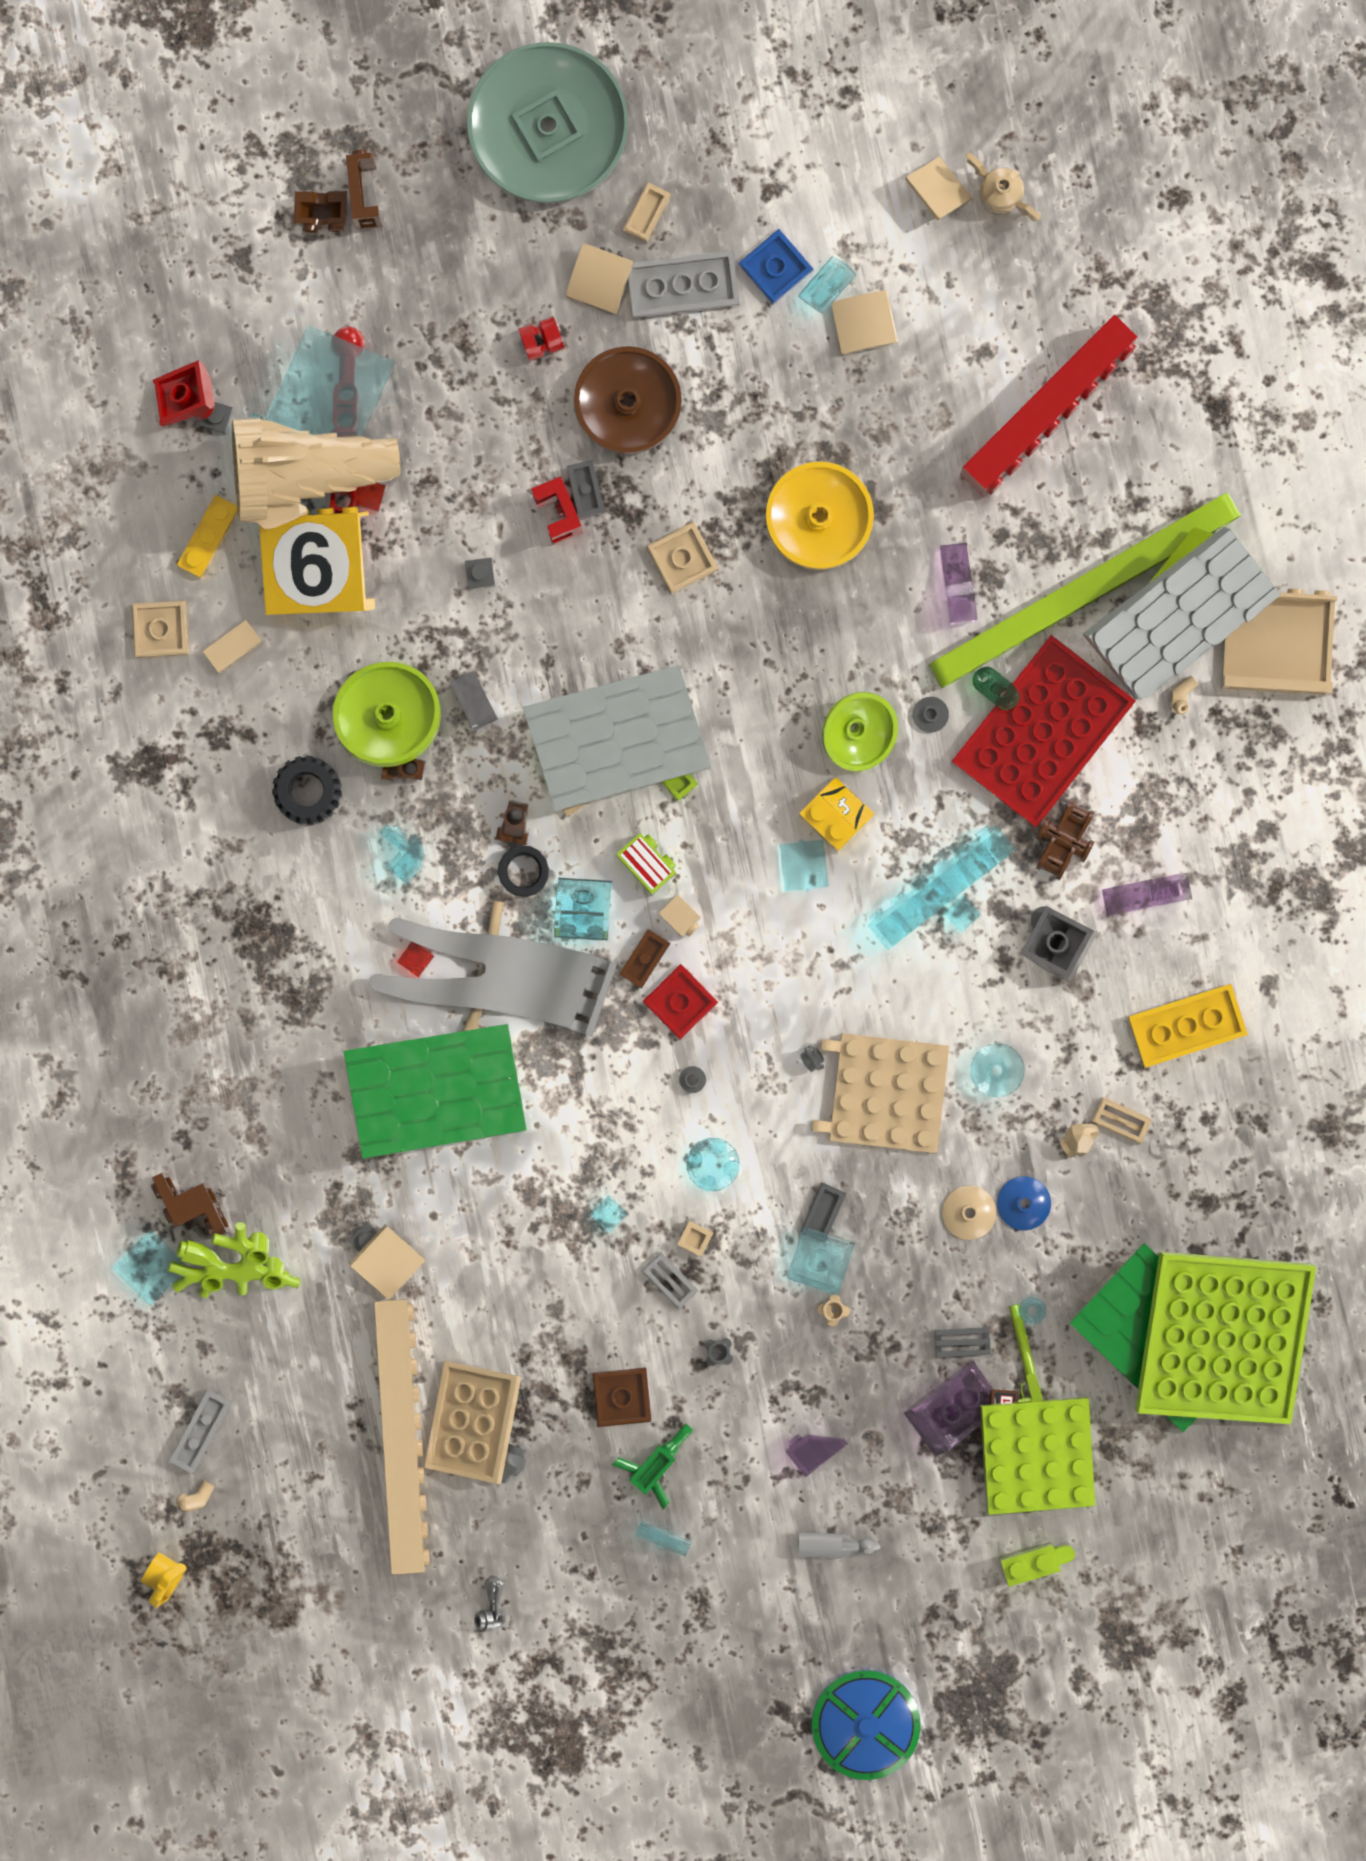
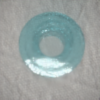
(1040, 1310)

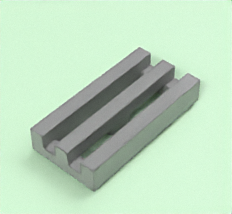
(653, 1264)

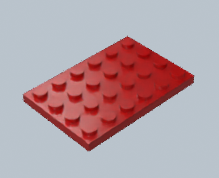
(1049, 736)

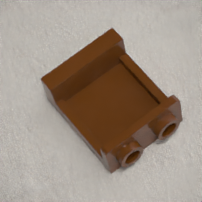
(362, 216)

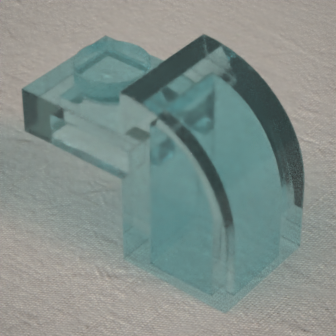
(411, 856)

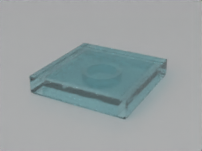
(820, 1260)
(146, 1267)

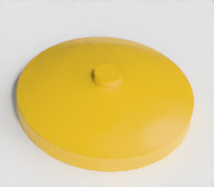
(819, 515)

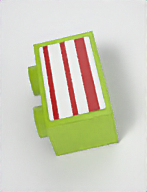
(646, 863)

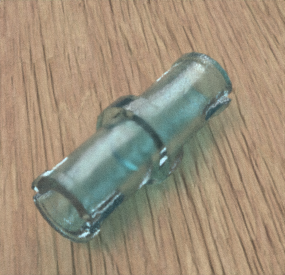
(663, 1538)

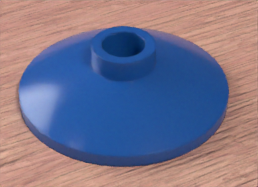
(1009, 1203)

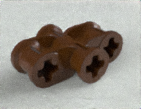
(1061, 848)

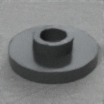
(930, 714)

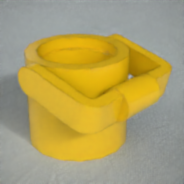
(162, 1577)

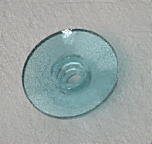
(1007, 1059)

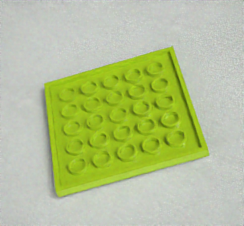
(1225, 1338)

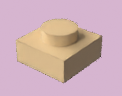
(695, 1238)

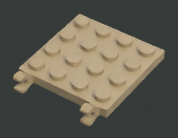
(887, 1093)

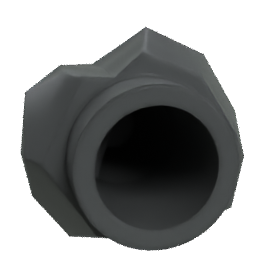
(514, 1462)

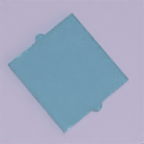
(803, 865)

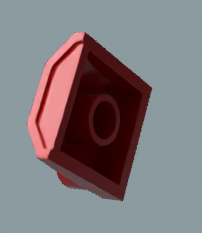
(184, 394)

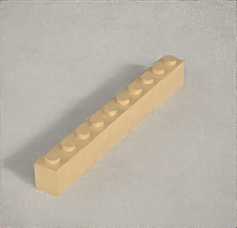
(400, 1436)

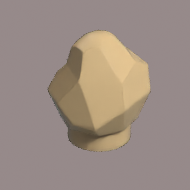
(1079, 1139)

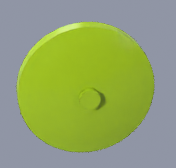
(386, 714)

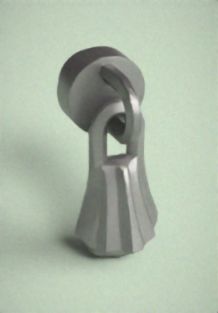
(485, 1618)

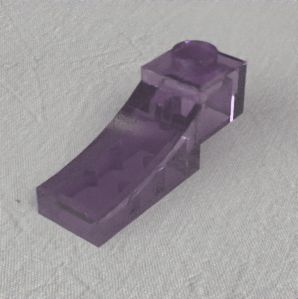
(958, 584)
(1147, 894)

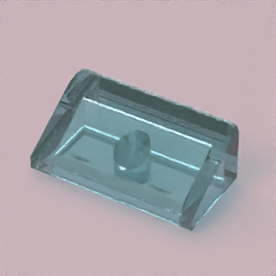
(827, 284)

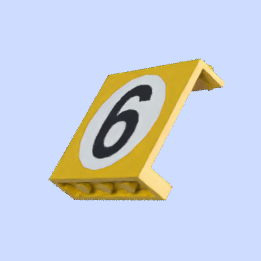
(315, 564)

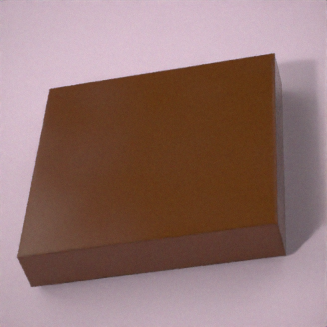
(622, 1397)

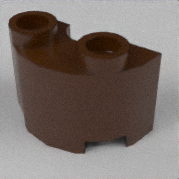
(320, 210)

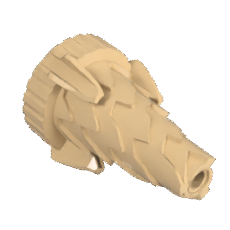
(284, 465)

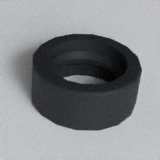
(527, 851)

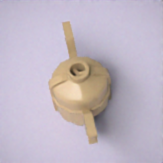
(1003, 200)

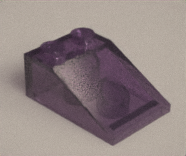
(951, 1409)

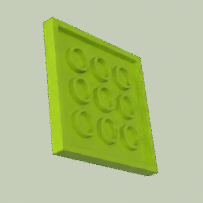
(1037, 1455)

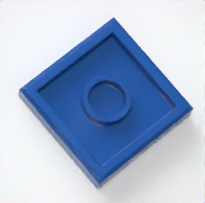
(775, 266)

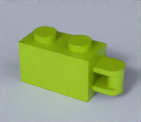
(1035, 1563)

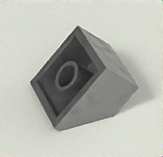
(1058, 944)

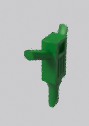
(648, 1474)

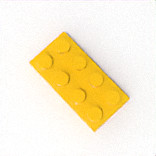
(1187, 1025)

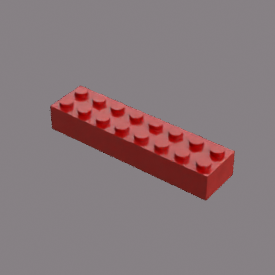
(1052, 402)

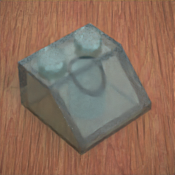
(582, 909)

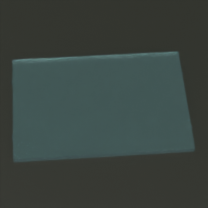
(330, 386)

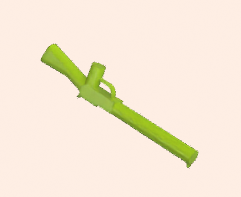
(1026, 1356)

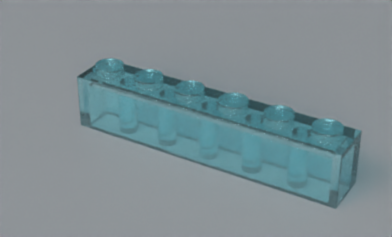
(941, 887)

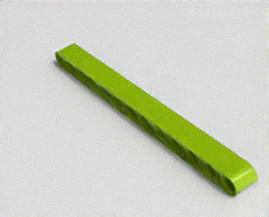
(1080, 592)

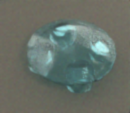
(713, 1164)

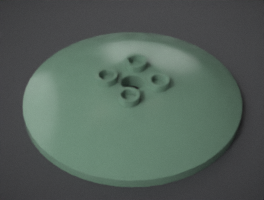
(539, 85)

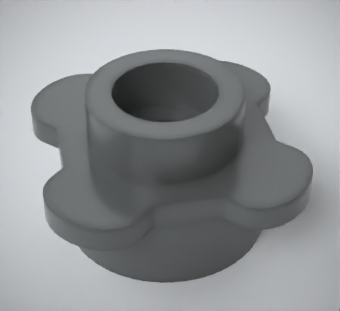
(812, 1058)
(713, 1358)

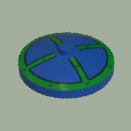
(866, 1724)

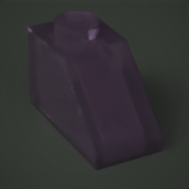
(813, 1450)

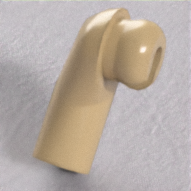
(1178, 698)
(195, 1501)

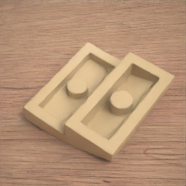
(599, 278)
(864, 322)

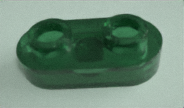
(994, 686)

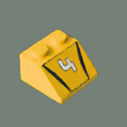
(836, 814)

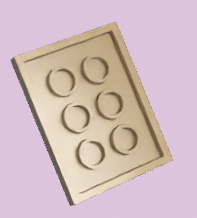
(472, 1422)

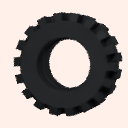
(290, 773)

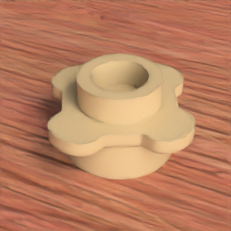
(841, 1310)

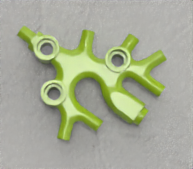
(253, 1254)

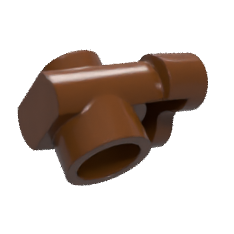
(399, 771)
(512, 829)

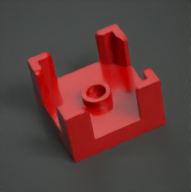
(556, 491)

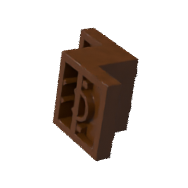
(190, 1204)

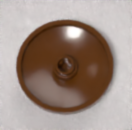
(627, 400)

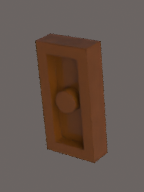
(644, 958)

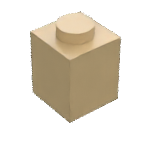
(680, 916)

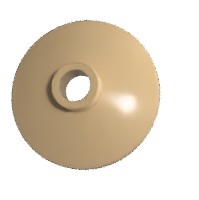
(954, 1212)

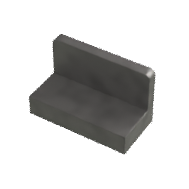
(473, 700)

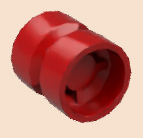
(550, 336)

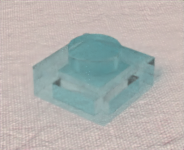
(961, 913)
(609, 1214)

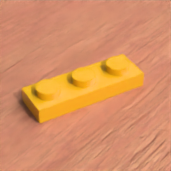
(208, 536)

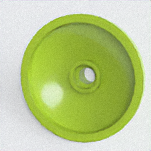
(870, 739)

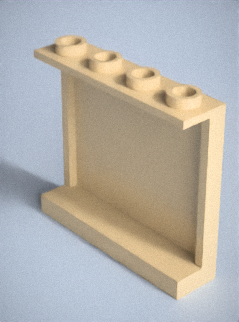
(1284, 646)

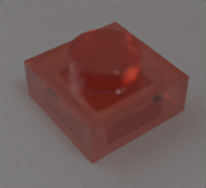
(415, 959)

